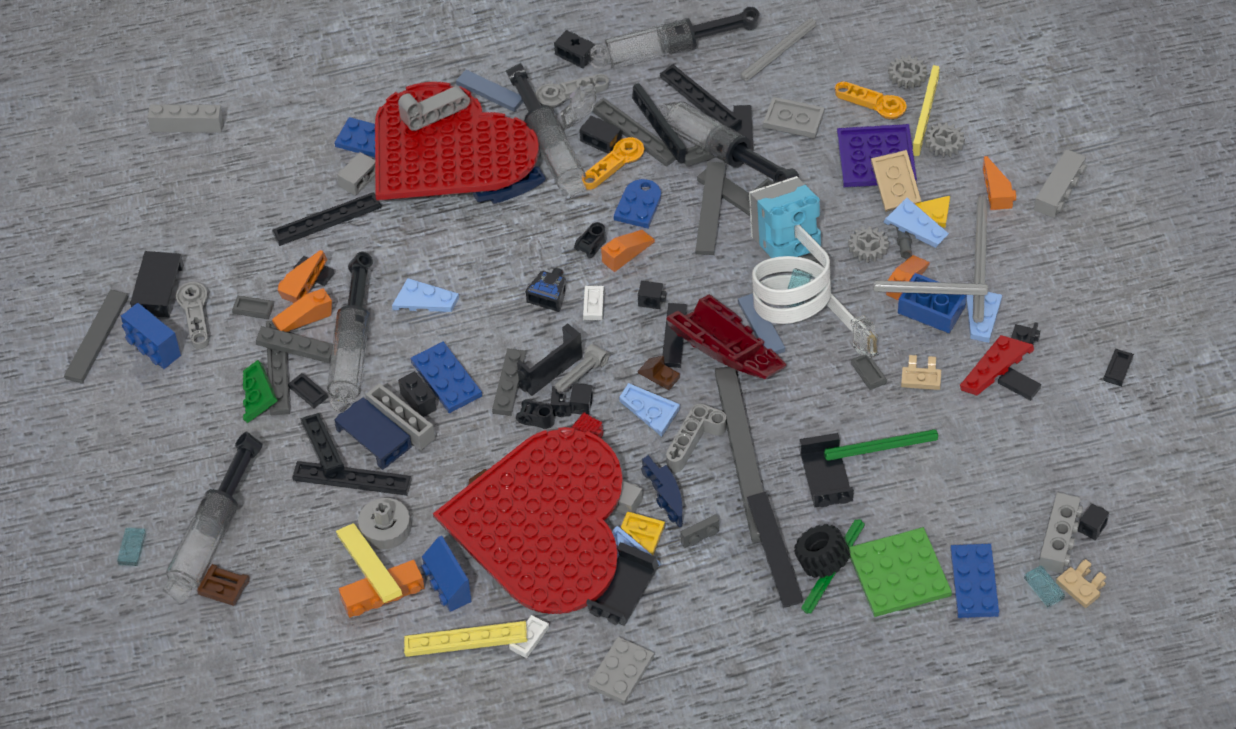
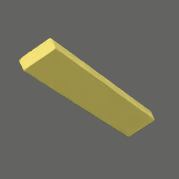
(926, 109)
(369, 563)
(465, 638)

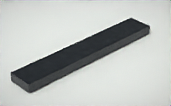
(699, 97)
(659, 123)
(326, 219)
(353, 479)
(774, 550)

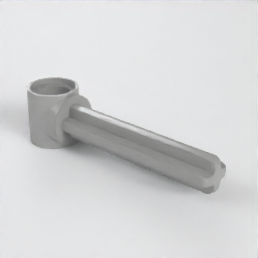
(593, 357)

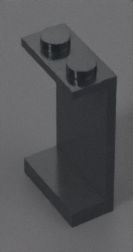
(156, 281)
(553, 364)
(825, 478)
(629, 583)

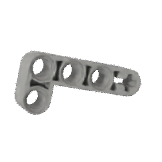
(430, 110)
(711, 421)

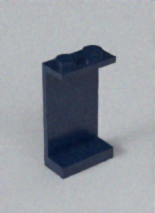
(374, 432)

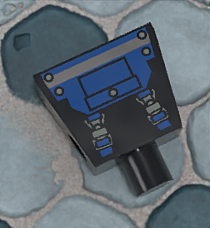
(547, 290)

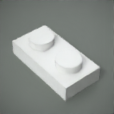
(593, 303)
(535, 631)

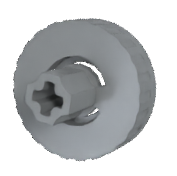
(382, 514)

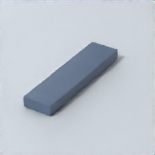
(489, 90)
(761, 328)

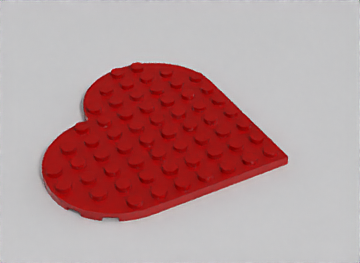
(450, 155)
(542, 518)

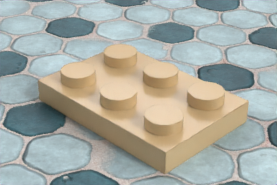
(895, 179)

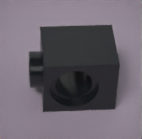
(651, 295)
(581, 398)
(1093, 521)

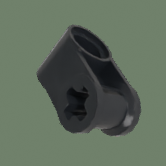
(591, 239)
(536, 414)

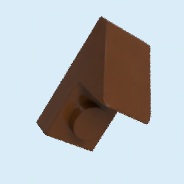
(659, 373)

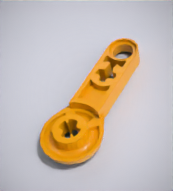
(886, 105)
(614, 161)

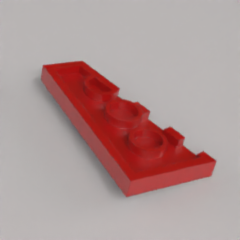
(995, 363)

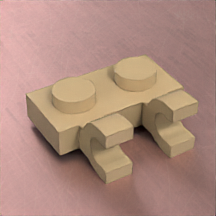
(921, 377)
(1078, 587)

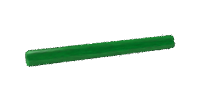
(881, 444)
(822, 583)

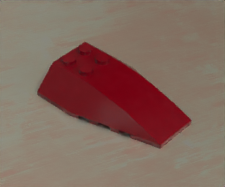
(724, 338)

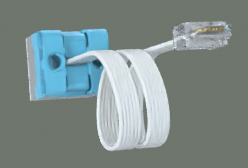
(786, 228)

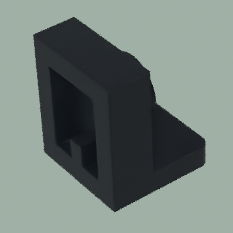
(1026, 334)
(559, 407)

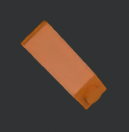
(997, 186)
(625, 248)
(906, 271)
(301, 279)
(304, 311)

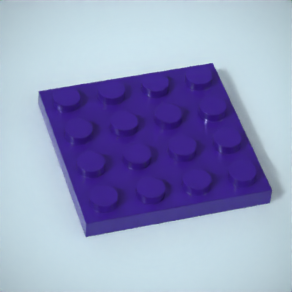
(862, 144)

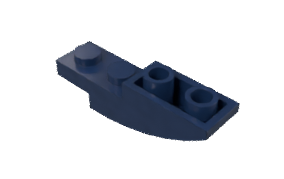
(529, 182)
(667, 489)

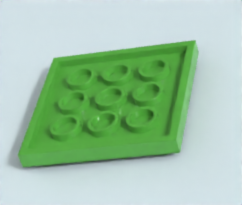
(899, 572)

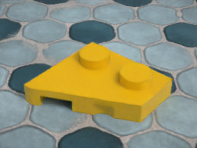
(936, 209)
(643, 530)

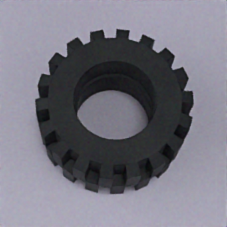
(822, 551)

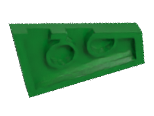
(258, 391)

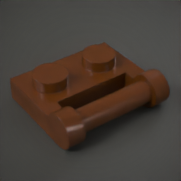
(220, 589)

